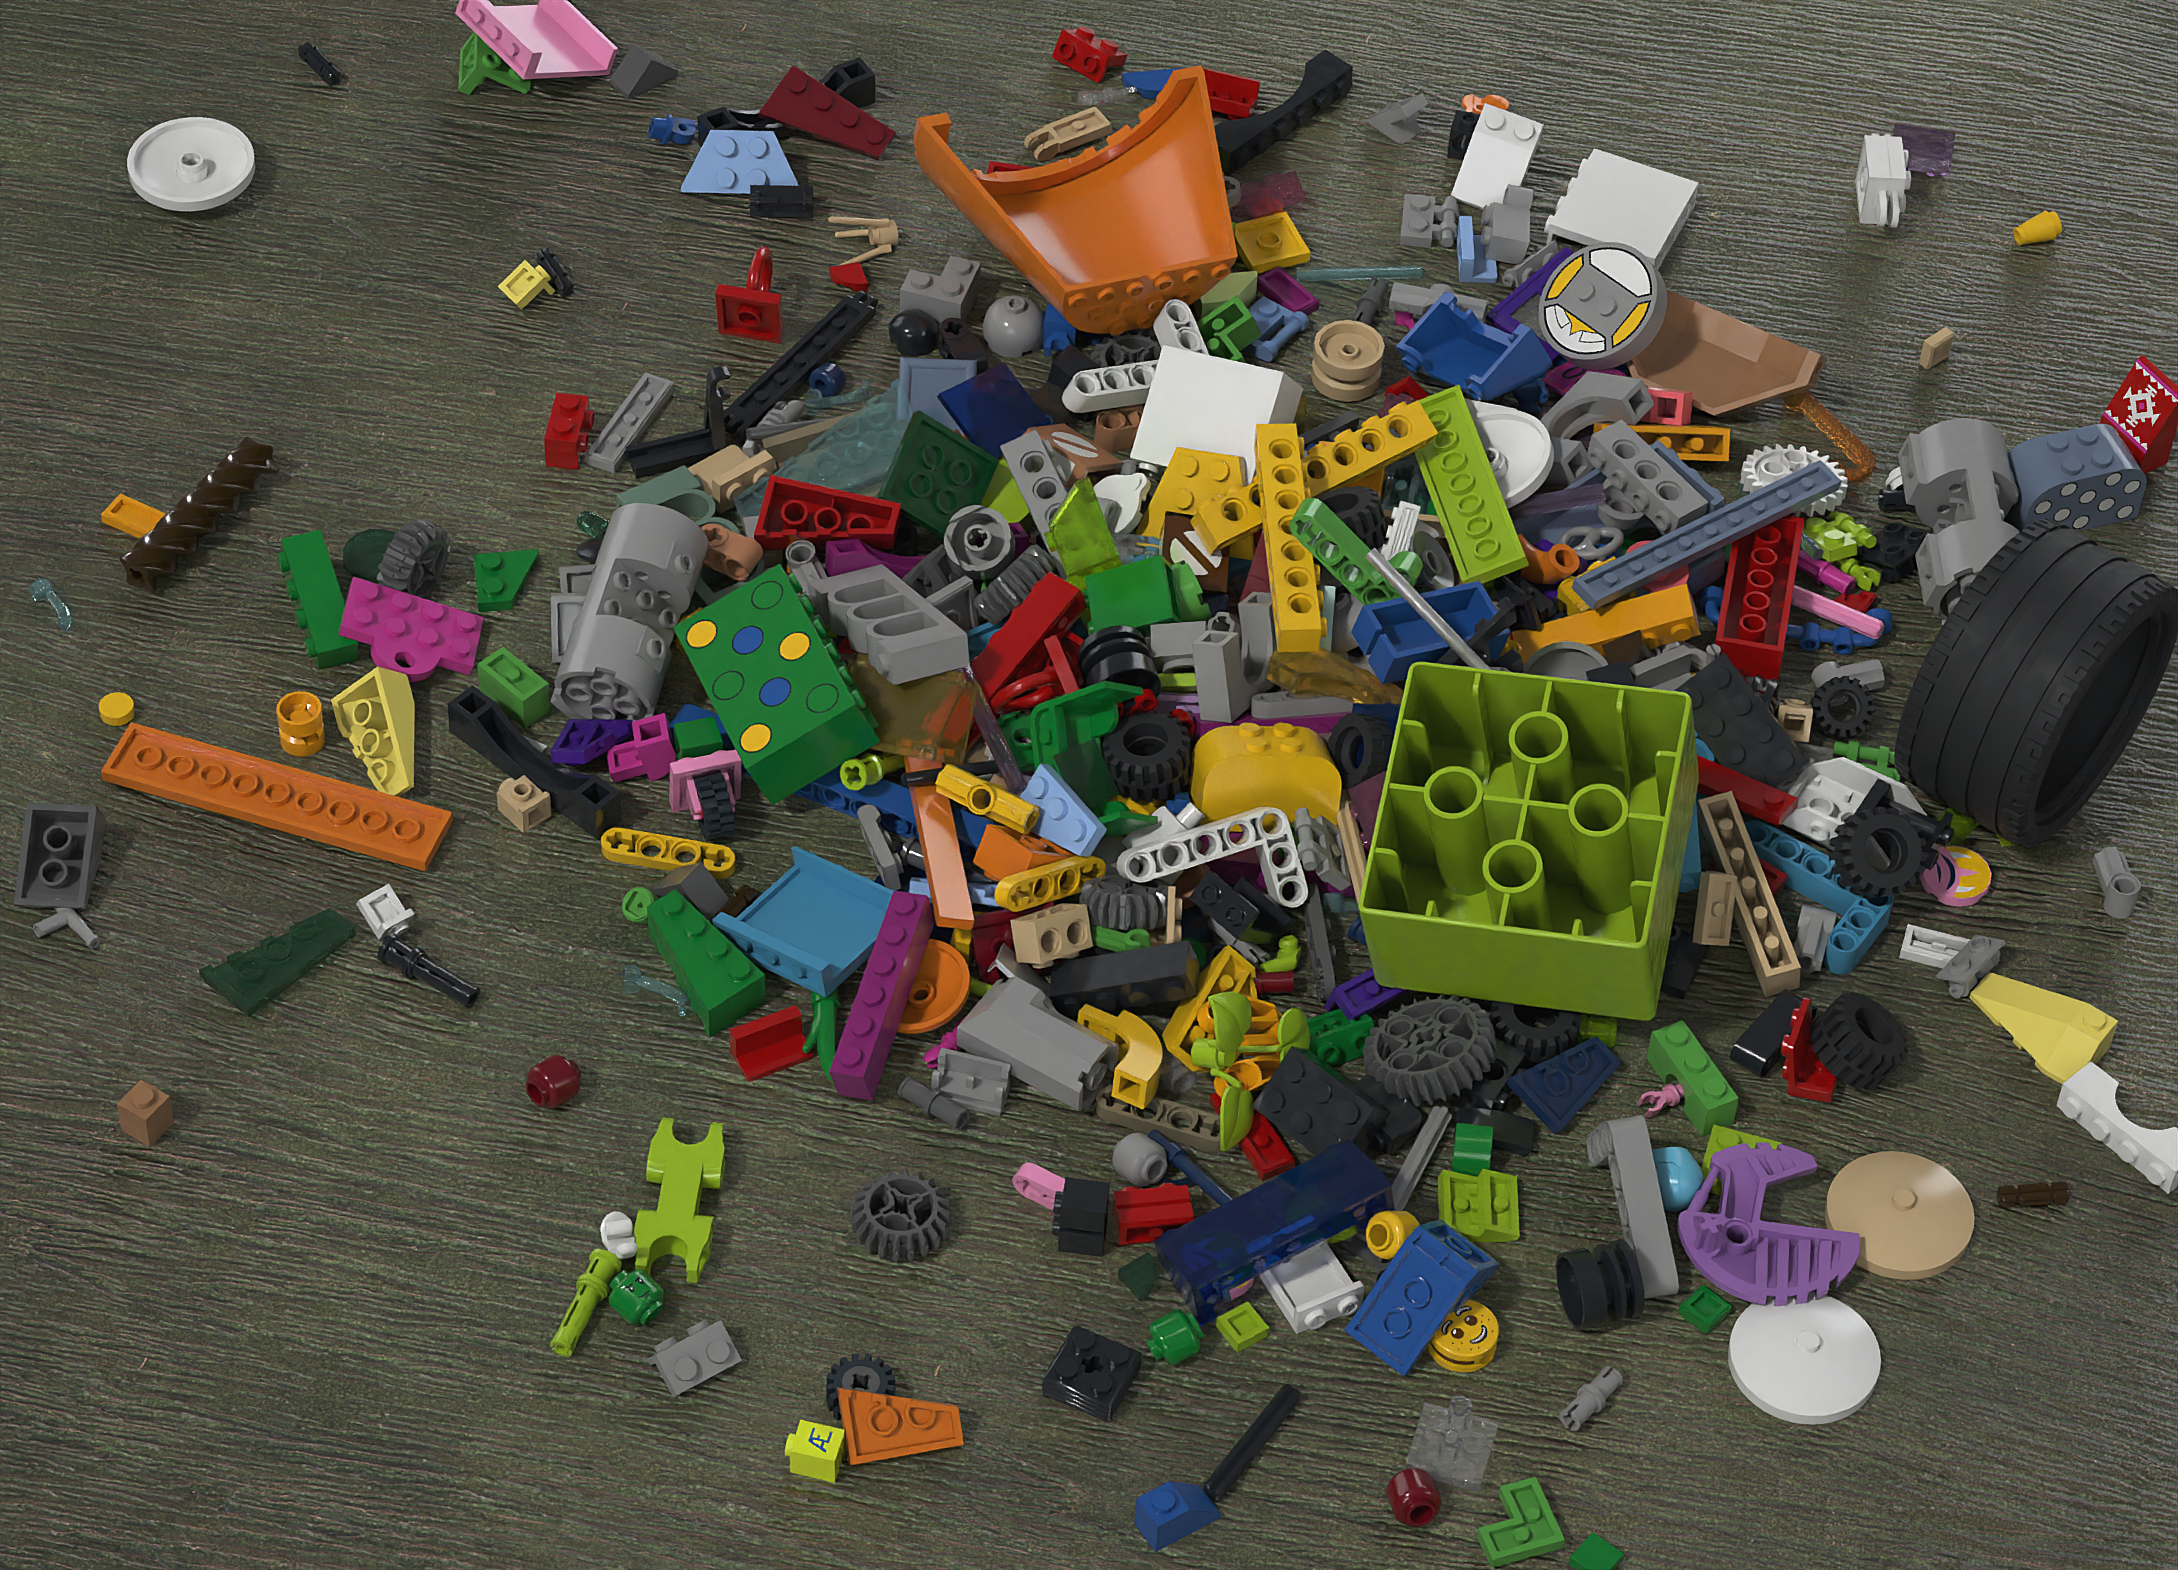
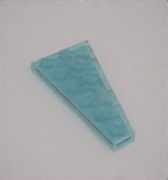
(846, 455)

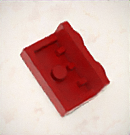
(1087, 53)
(1232, 93)

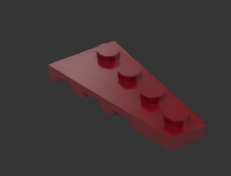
(815, 109)

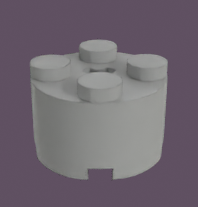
(998, 539)

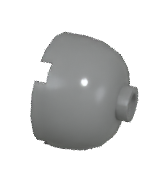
(1014, 326)

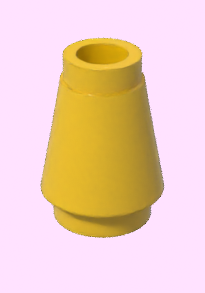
(2040, 228)

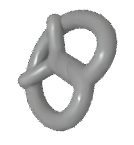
(1587, 548)

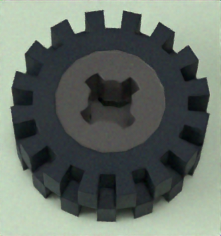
(858, 1373)

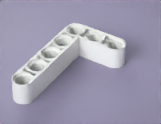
(1132, 382)
(1220, 846)

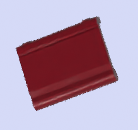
(989, 934)

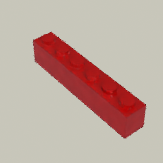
(1019, 644)

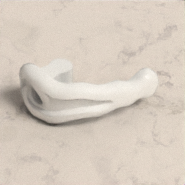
(618, 1235)

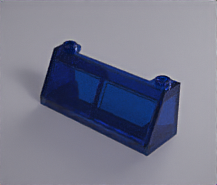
(1271, 1225)

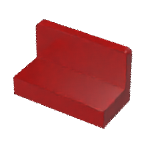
(769, 1044)

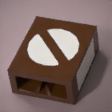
(1181, 543)

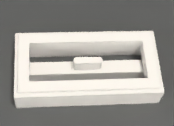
(1930, 954)

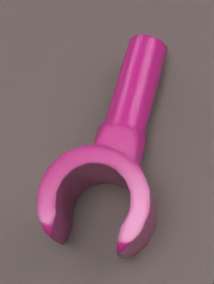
(1404, 319)

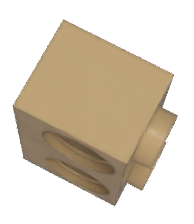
(1051, 934)

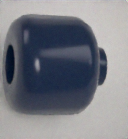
(827, 379)

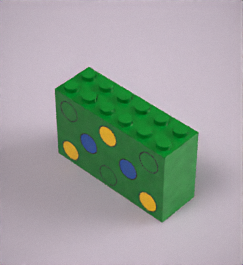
(778, 683)

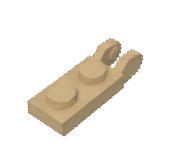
(1068, 133)

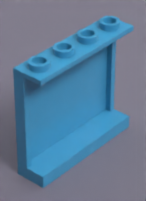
(811, 923)

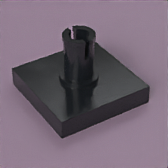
(1682, 963)

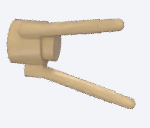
(881, 233)

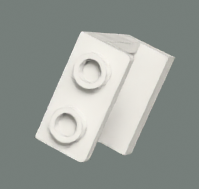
(1313, 1288)

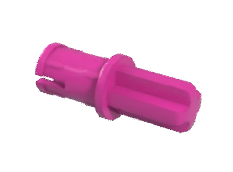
(1826, 573)

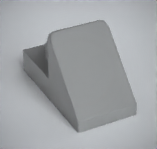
(1398, 118)

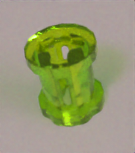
(1602, 1028)

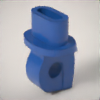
(673, 129)

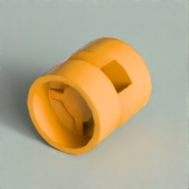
(300, 724)

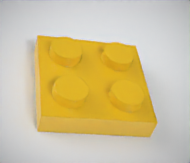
(1270, 243)

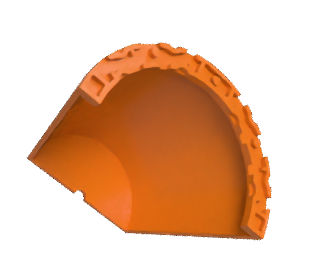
(1114, 226)

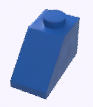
(1173, 1513)

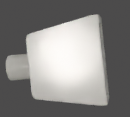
(1167, 825)

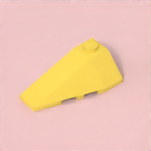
(380, 724)
(2050, 1026)

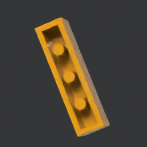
(1688, 441)

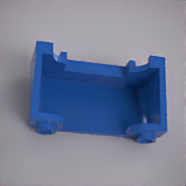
(1470, 353)

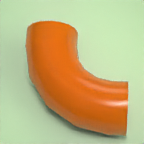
(1548, 566)

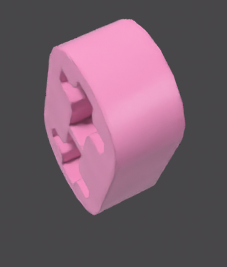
(1038, 1184)

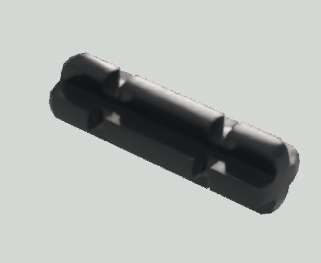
(319, 63)
(560, 280)

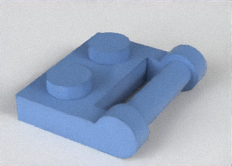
(1269, 318)

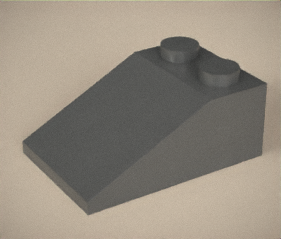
(59, 855)

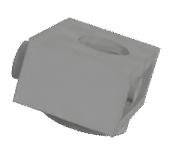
(1172, 646)

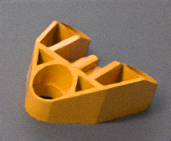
(1257, 1071)

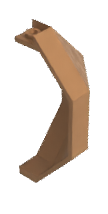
(1722, 360)

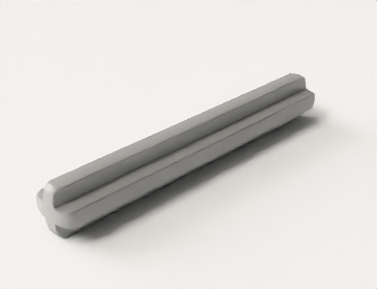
(1419, 1155)

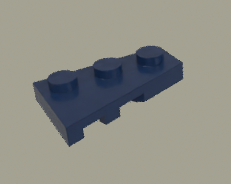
(1565, 1082)

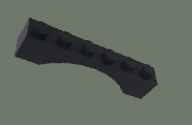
(849, 80)
(1243, 139)
(578, 796)

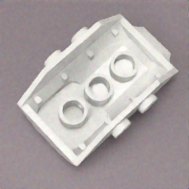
(1834, 791)

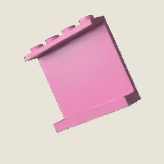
(541, 38)

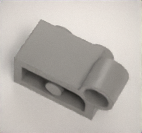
(1508, 226)

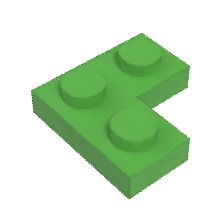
(1528, 1531)

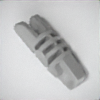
(779, 414)

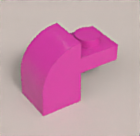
(647, 754)

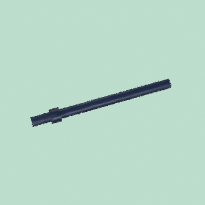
(1178, 1158)

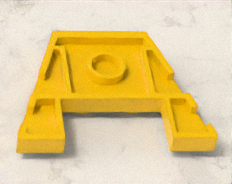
(1189, 481)

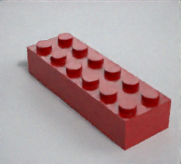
(1759, 597)

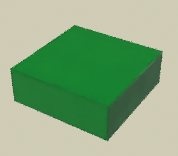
(1704, 1309)
(1596, 1555)

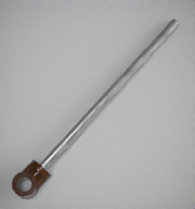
(1425, 610)

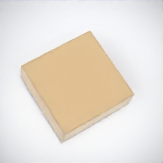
(1936, 348)

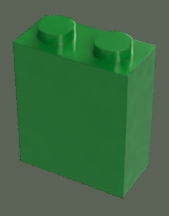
(1133, 596)

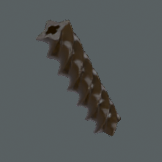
(198, 513)

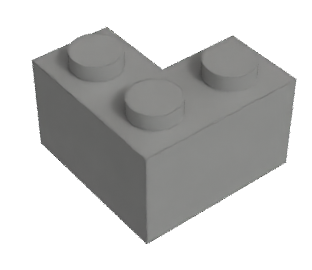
(943, 295)

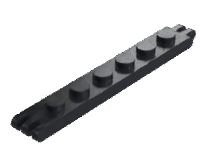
(798, 363)

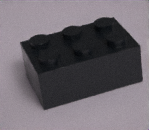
(1319, 1104)

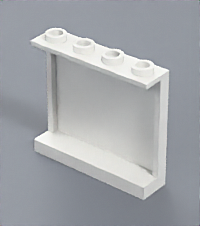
(1623, 205)

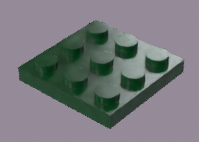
(936, 474)

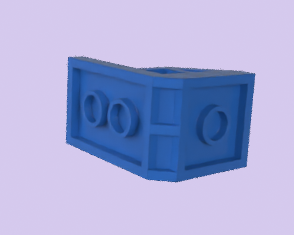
(1417, 1292)

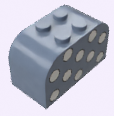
(2076, 479)

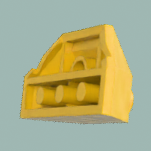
(1224, 974)

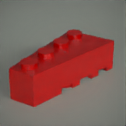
(823, 514)

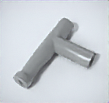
(63, 917)

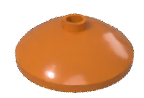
(945, 983)

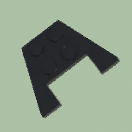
(1486, 631)

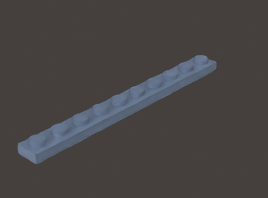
(1705, 535)

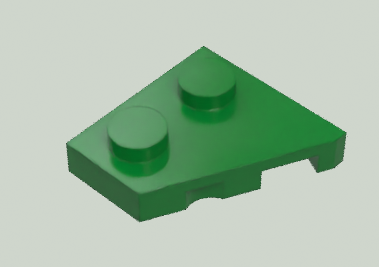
(502, 577)

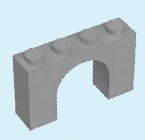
(1591, 400)
(1223, 674)

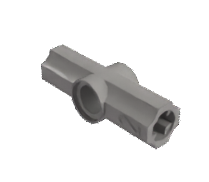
(1419, 300)

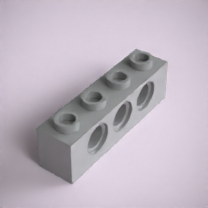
(1645, 477)

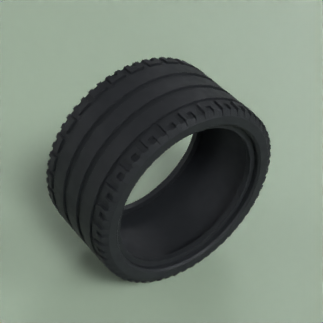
(2037, 682)

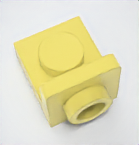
(525, 284)

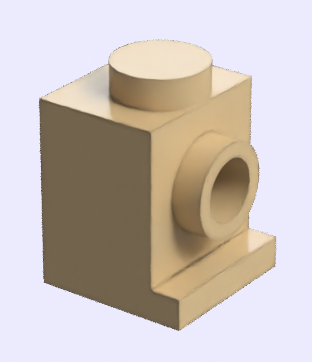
(1795, 719)
(521, 797)

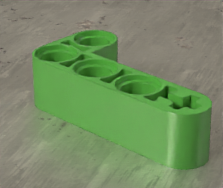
(1317, 525)

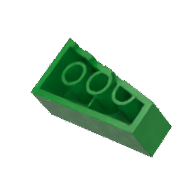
(316, 597)

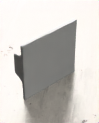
(1008, 964)

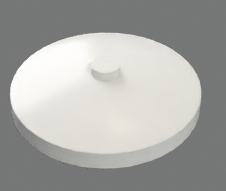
(191, 164)
(1516, 450)
(1804, 1359)

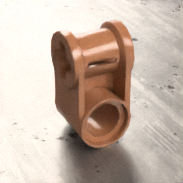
(1118, 427)
(731, 553)

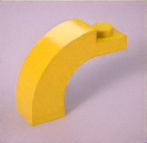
(1139, 1053)

